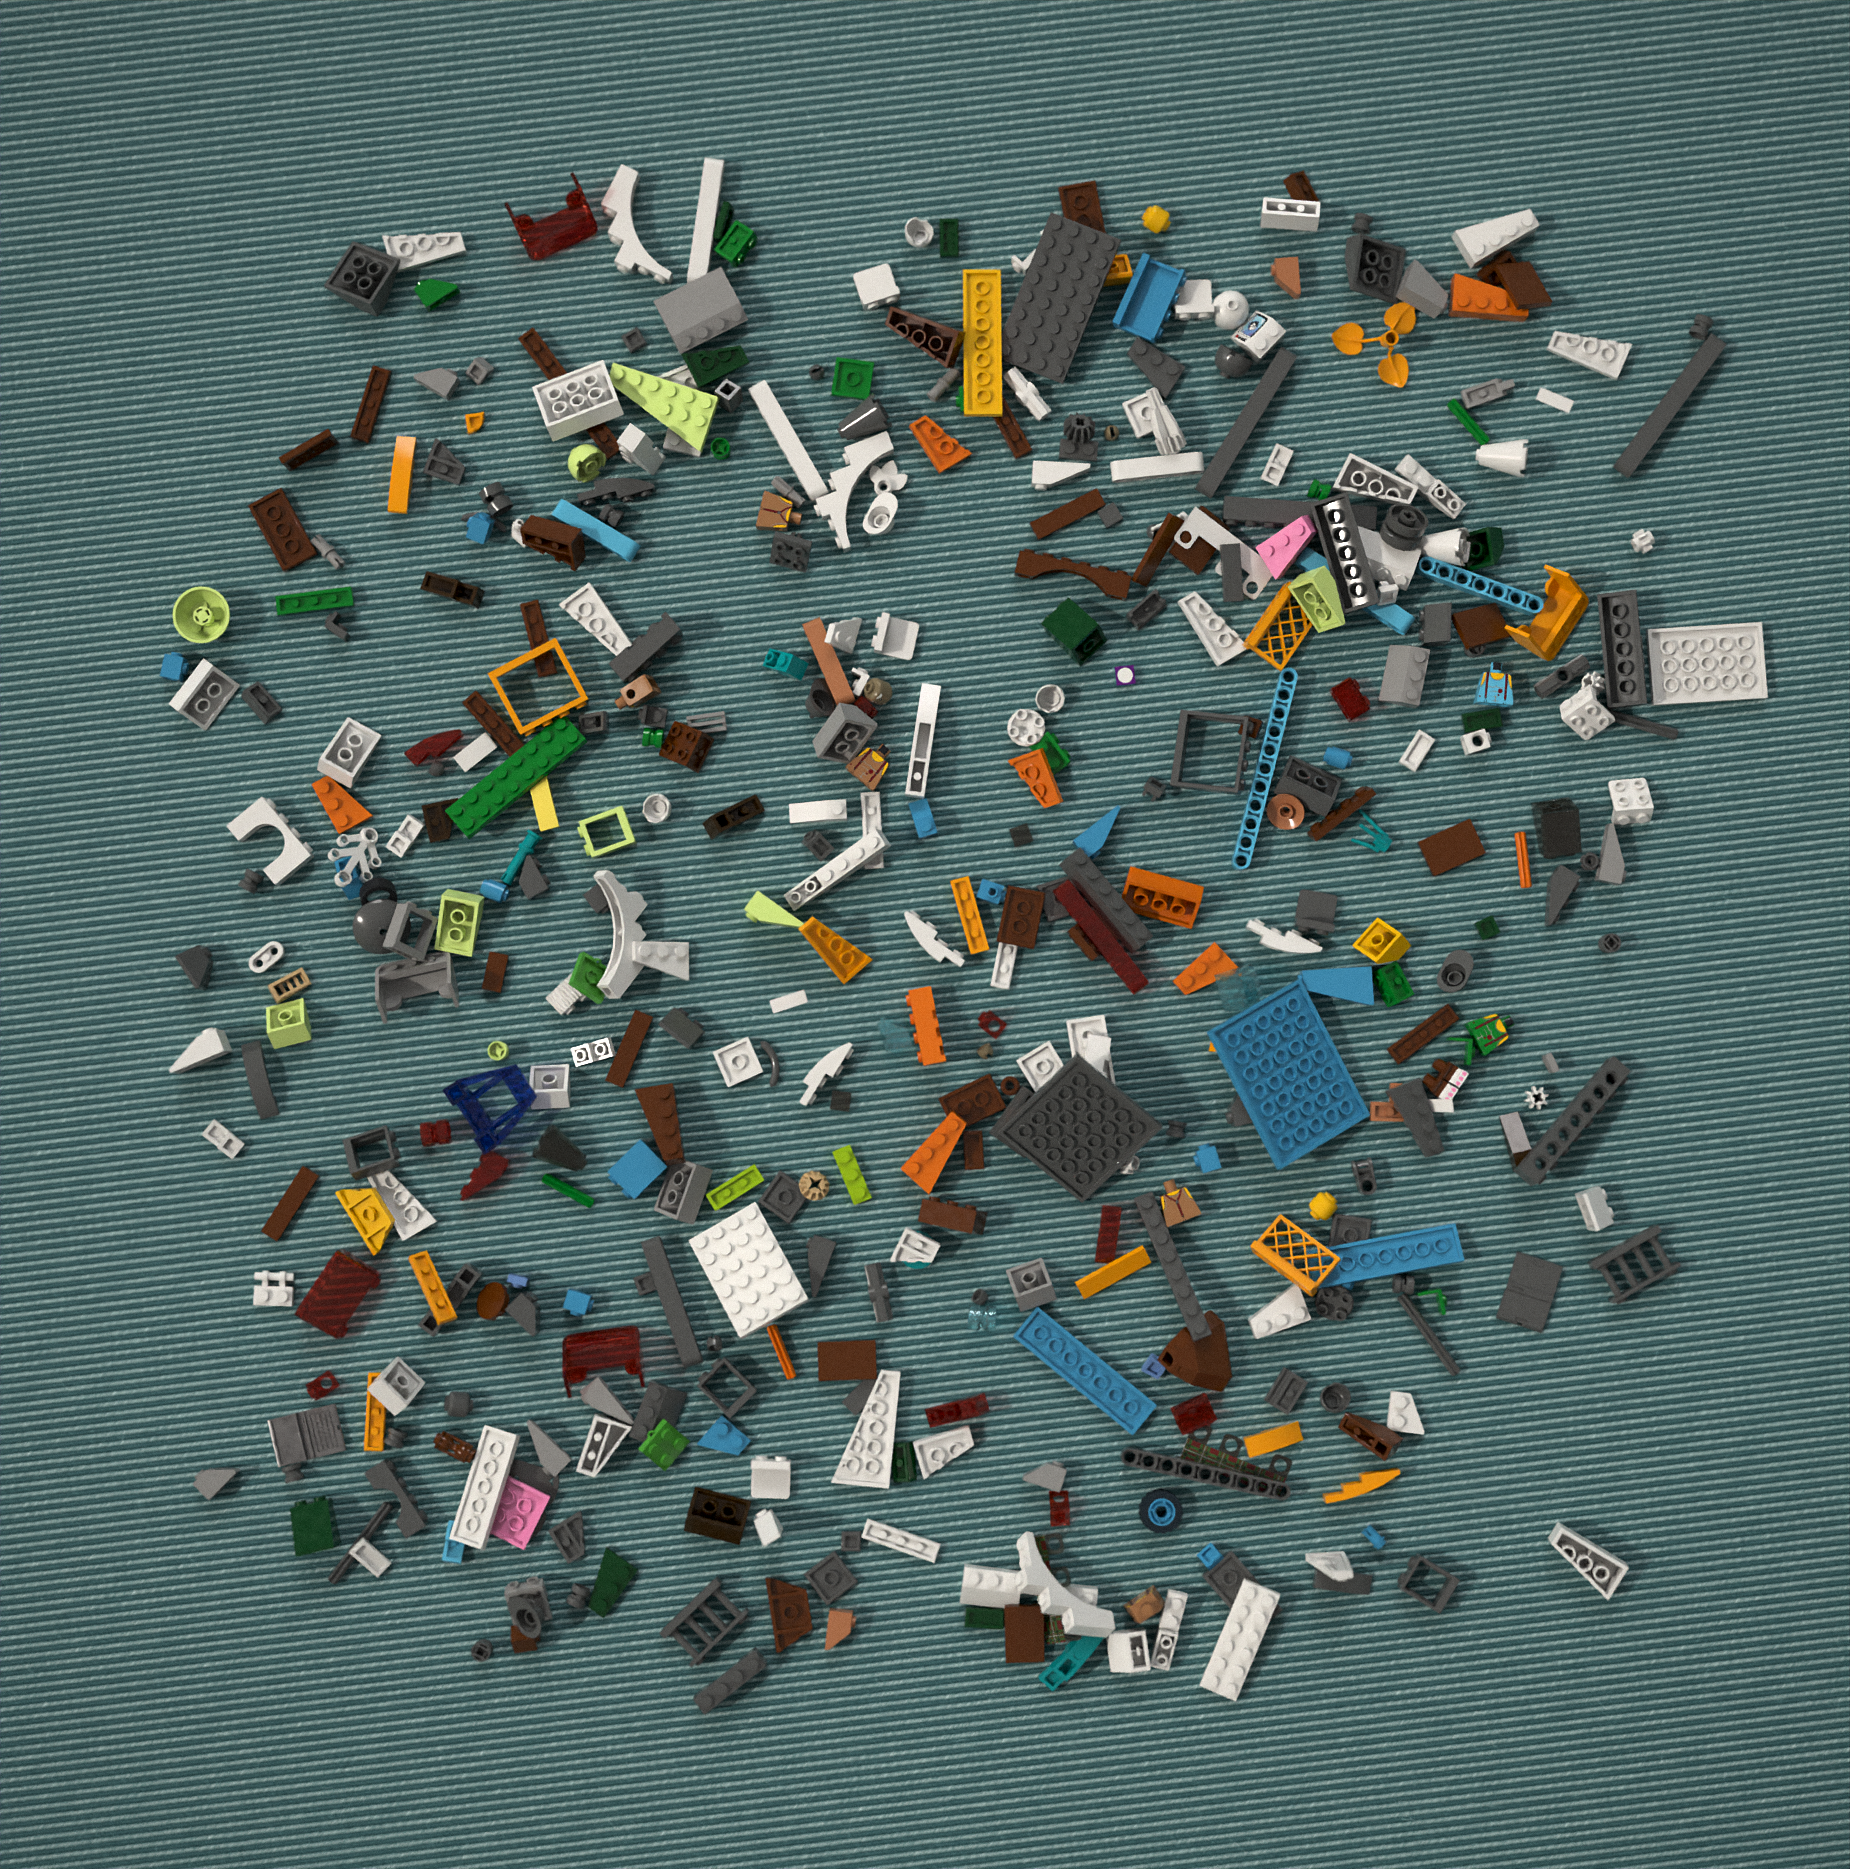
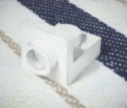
(858, 685)

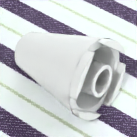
(1504, 456)
(1447, 546)

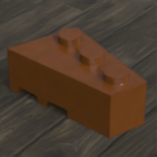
(556, 539)
(952, 1216)

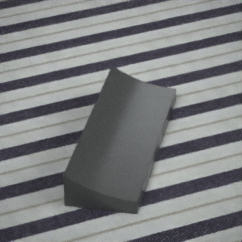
(1345, 552)
(1622, 649)

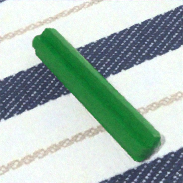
(1468, 422)
(568, 1190)

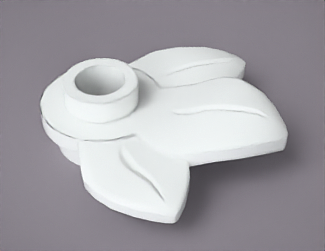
(887, 476)

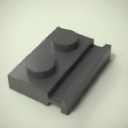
(1285, 1390)

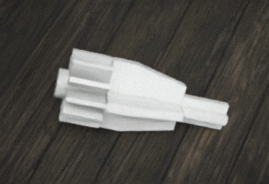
(1164, 426)

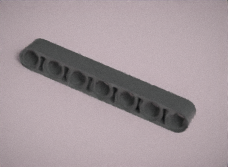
(672, 1301)

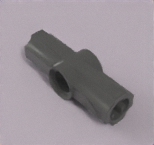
(1571, 670)
(878, 1292)

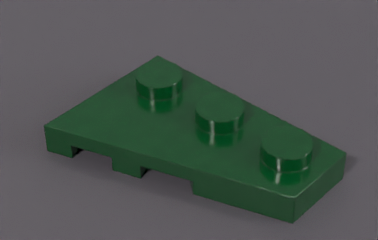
(714, 364)
(610, 1582)

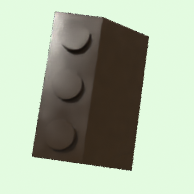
(717, 1515)

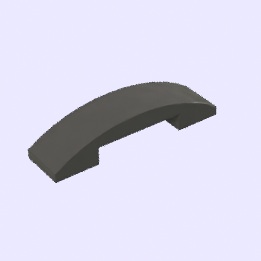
(258, 1080)

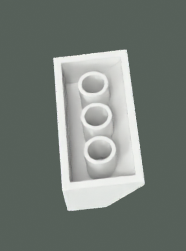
(1387, 562)

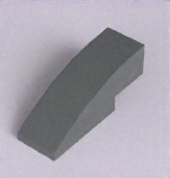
(1357, 1585)

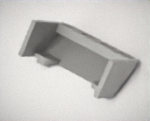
(414, 978)

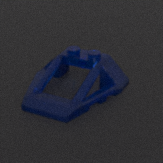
(475, 1114)

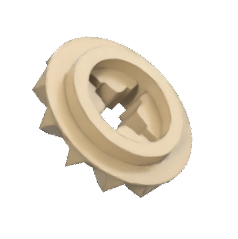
(814, 1193)

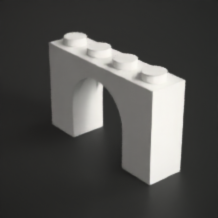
(294, 854)

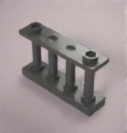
(1633, 1244)
(685, 1616)

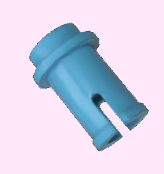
(1374, 1537)

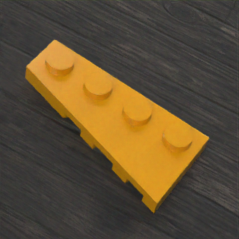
(837, 953)

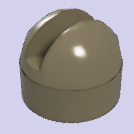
(1107, 433)
(984, 1050)

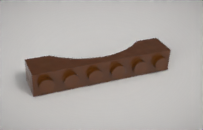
(1033, 565)

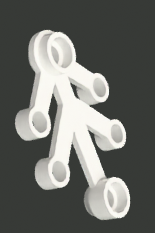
(357, 855)

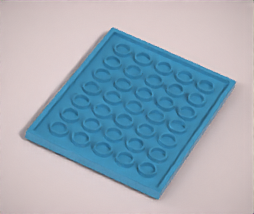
(1288, 1073)

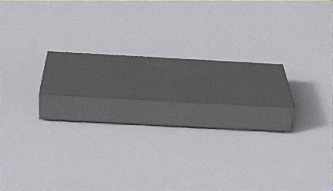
(1231, 572)

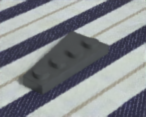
(1417, 1115)

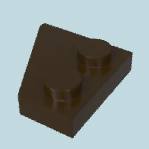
(437, 820)

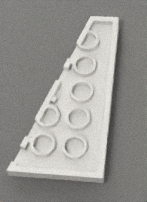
(871, 1445)

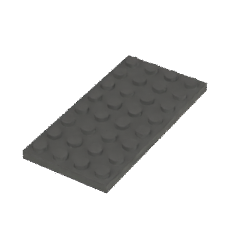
(1057, 297)

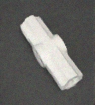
(1027, 394)

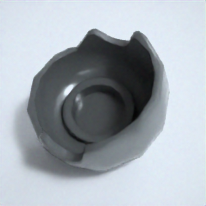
(1335, 1397)

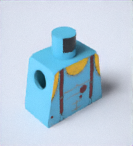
(1494, 688)

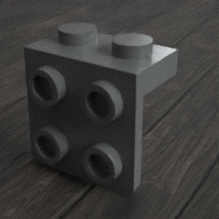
(1315, 912)

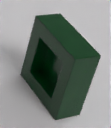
(1487, 927)

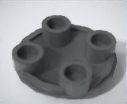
(1334, 1303)

